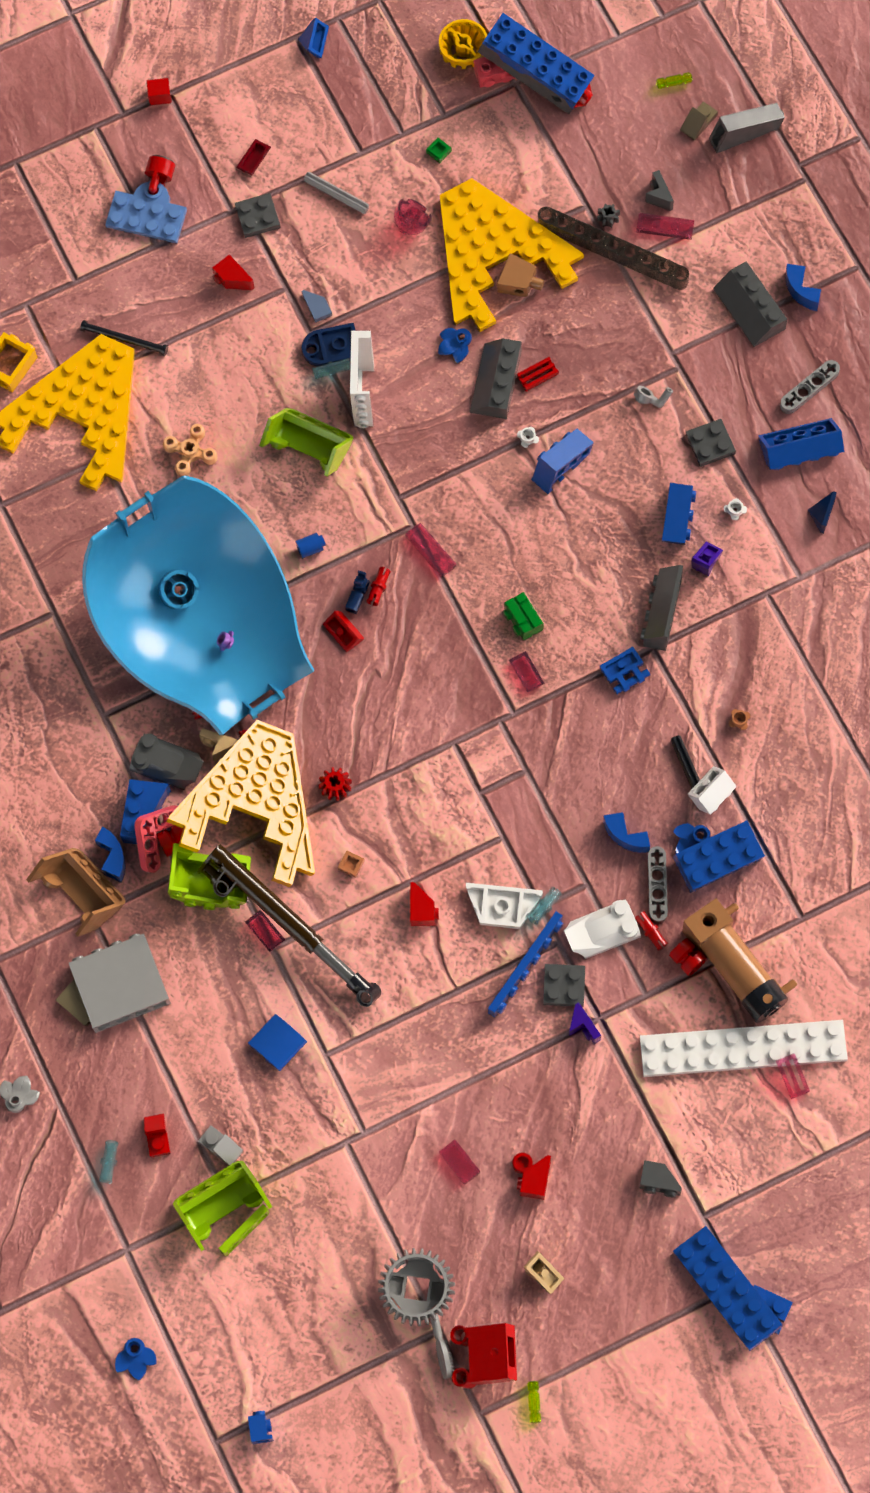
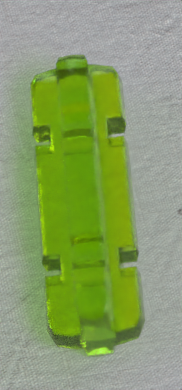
(674, 80)
(534, 1402)

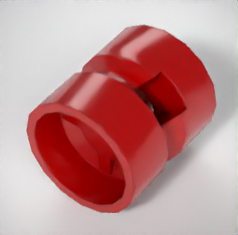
(168, 838)
(688, 957)

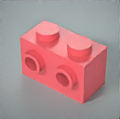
(489, 73)

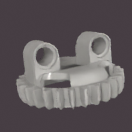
(421, 1267)

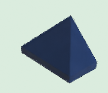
(821, 511)

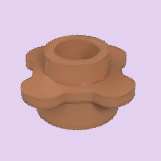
(739, 714)

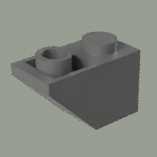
(658, 1178)

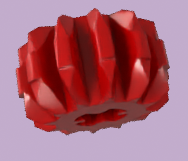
(333, 776)

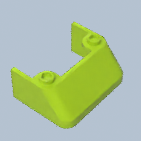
(307, 436)
(217, 1198)

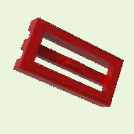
(547, 361)

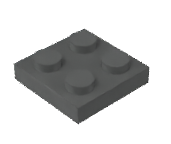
(257, 215)
(710, 442)
(564, 985)

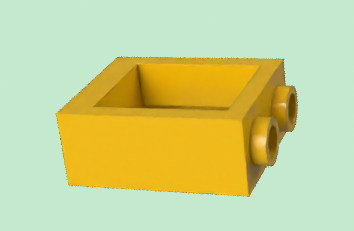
(11, 382)

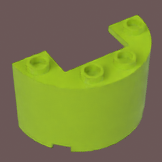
(195, 888)

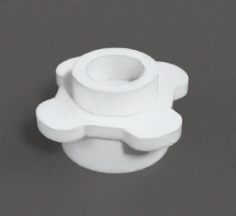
(529, 431)
(735, 503)

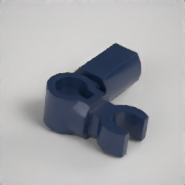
(360, 587)

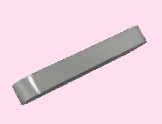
(810, 387)
(657, 885)

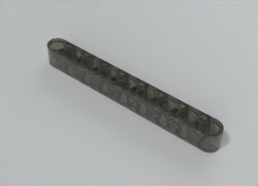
(617, 255)

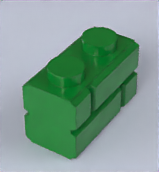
(523, 616)

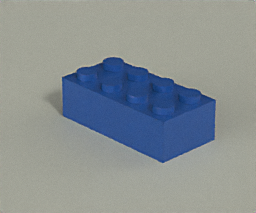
(718, 856)

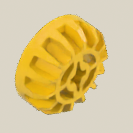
(463, 35)

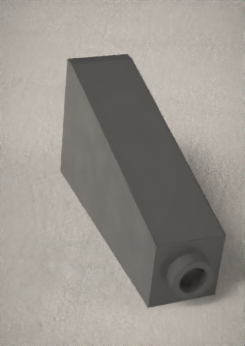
(745, 126)

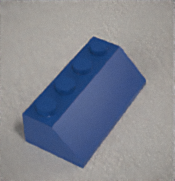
(801, 444)

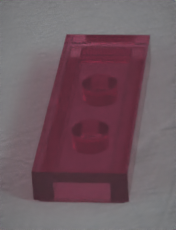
(665, 226)
(430, 550)

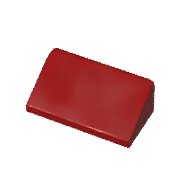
(343, 630)

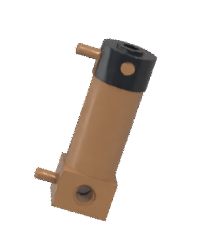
(735, 961)

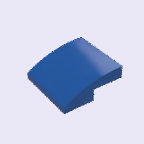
(277, 1042)

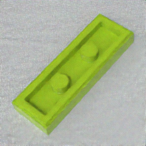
(244, 1230)

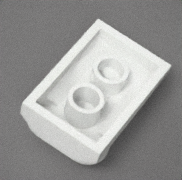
(603, 929)

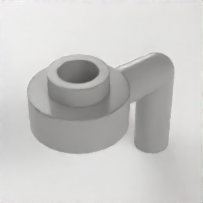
(645, 396)

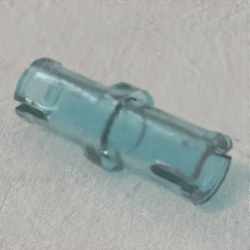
(332, 368)
(544, 905)
(108, 1161)

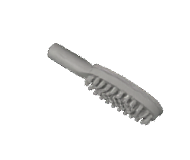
(442, 1350)

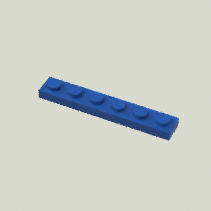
(521, 972)

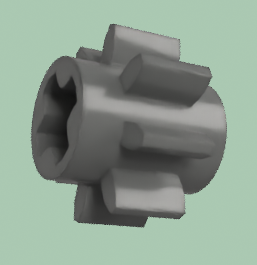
(608, 215)

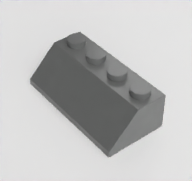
(750, 304)
(496, 378)
(663, 607)

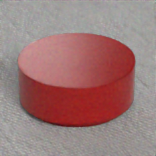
(521, 1162)

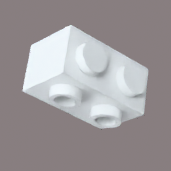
(712, 790)

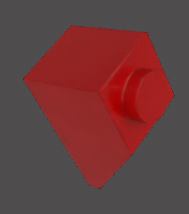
(232, 275)
(422, 907)
(535, 1179)

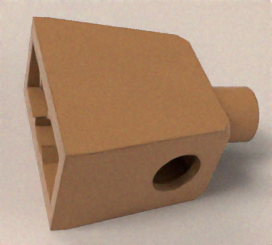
(518, 277)

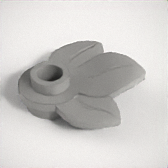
(20, 1091)

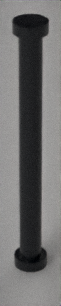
(85, 326)

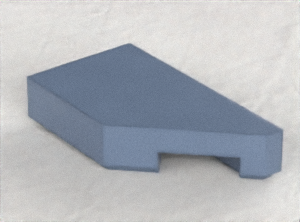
(317, 305)

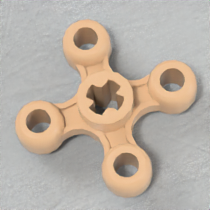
(195, 454)

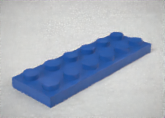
(728, 1288)

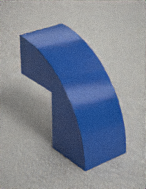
(805, 296)
(617, 830)
(115, 863)

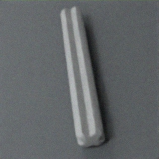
(336, 192)

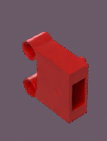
(490, 1354)

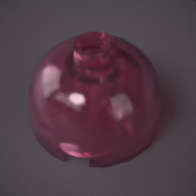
(411, 217)

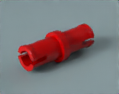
(378, 586)
(651, 930)

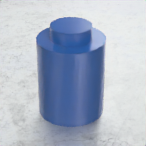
(310, 545)

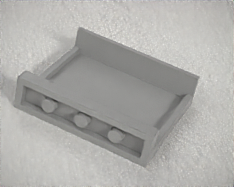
(119, 982)

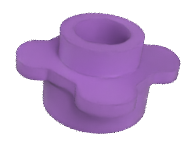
(225, 640)

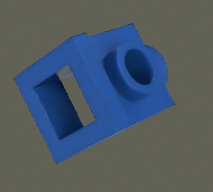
(259, 1428)

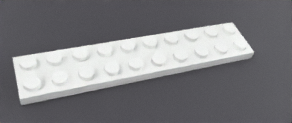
(742, 1048)

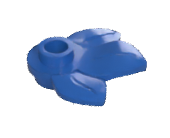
(452, 344)
(688, 835)
(137, 1361)

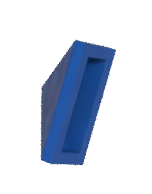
(314, 37)

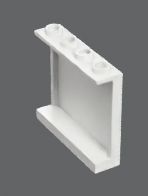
(361, 360)

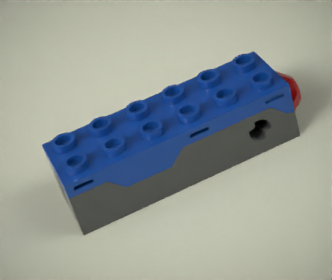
(537, 64)

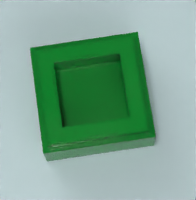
(439, 150)

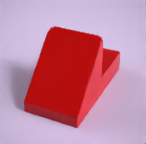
(157, 1135)

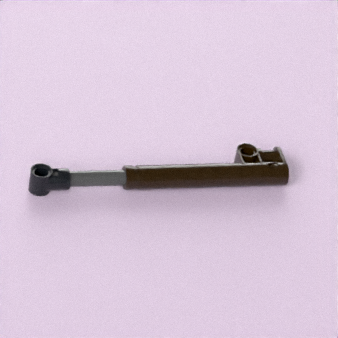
(228, 874)

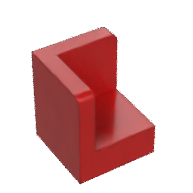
(159, 91)

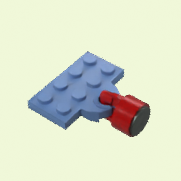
(149, 208)

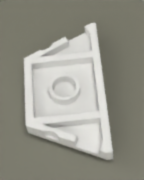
(502, 905)

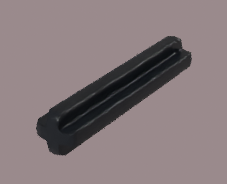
(685, 760)

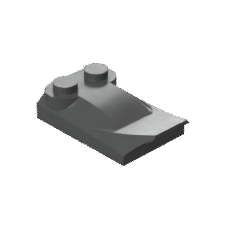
(165, 762)

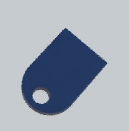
(331, 344)

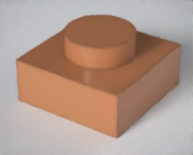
(351, 864)

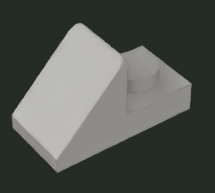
(220, 1145)

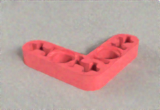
(151, 828)

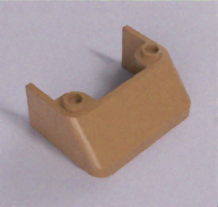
(83, 884)

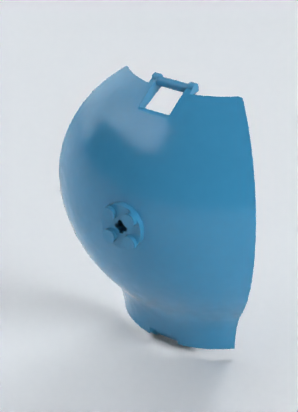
(227, 584)

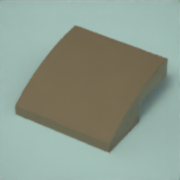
(72, 1002)

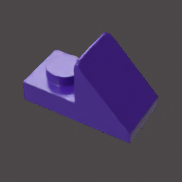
(706, 558)
(581, 1020)

